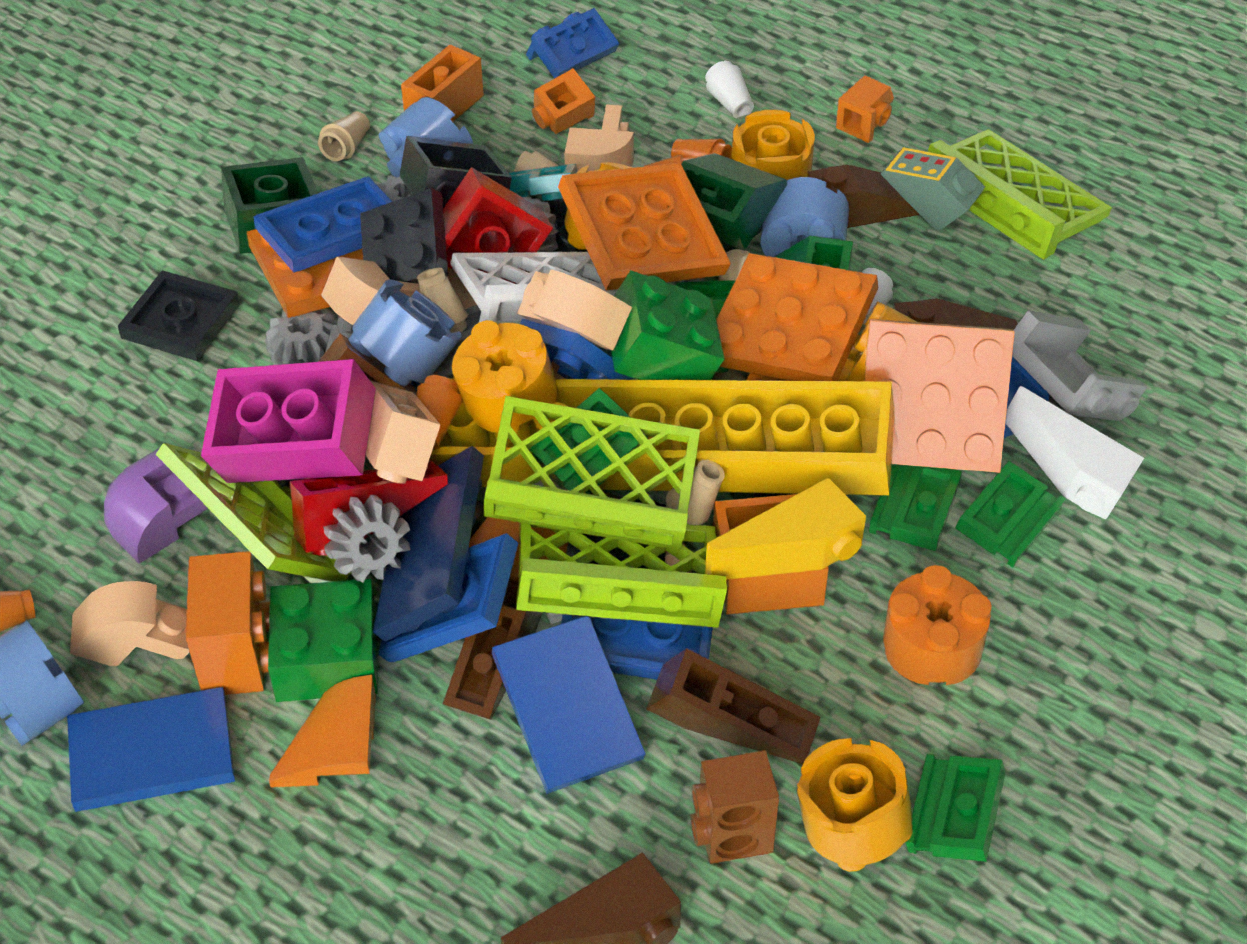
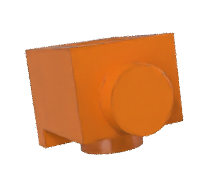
(563, 102)
(864, 108)

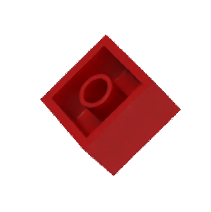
(491, 220)

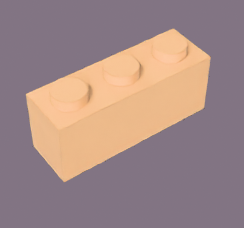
(400, 434)

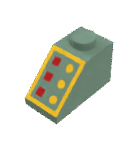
(933, 185)

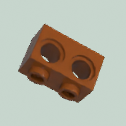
(735, 807)

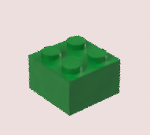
(667, 332)
(320, 637)

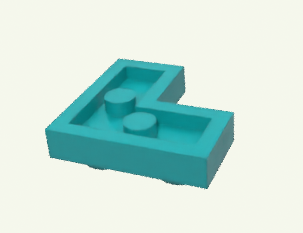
(540, 181)

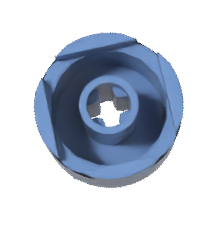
(424, 120)
(804, 211)
(404, 333)
(32, 685)

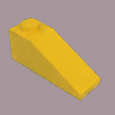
(791, 537)

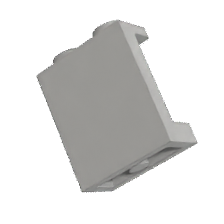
(1048, 352)

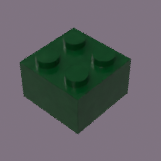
(260, 188)

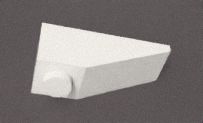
(1072, 454)

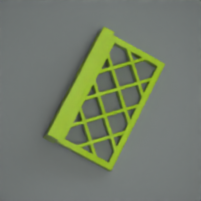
(1018, 208)
(254, 512)
(587, 512)
(618, 587)

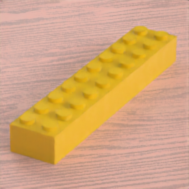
(757, 431)

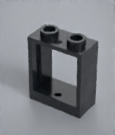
(426, 168)

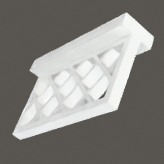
(500, 298)

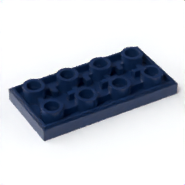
(438, 551)

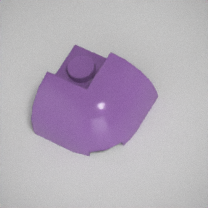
(148, 506)

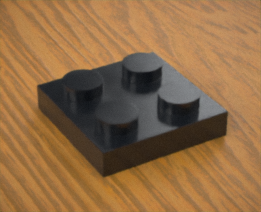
(406, 236)
(179, 315)

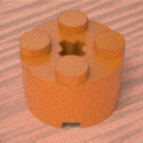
(936, 627)

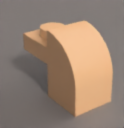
(595, 146)
(353, 286)
(575, 307)
(127, 617)

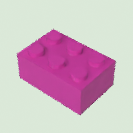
(289, 421)

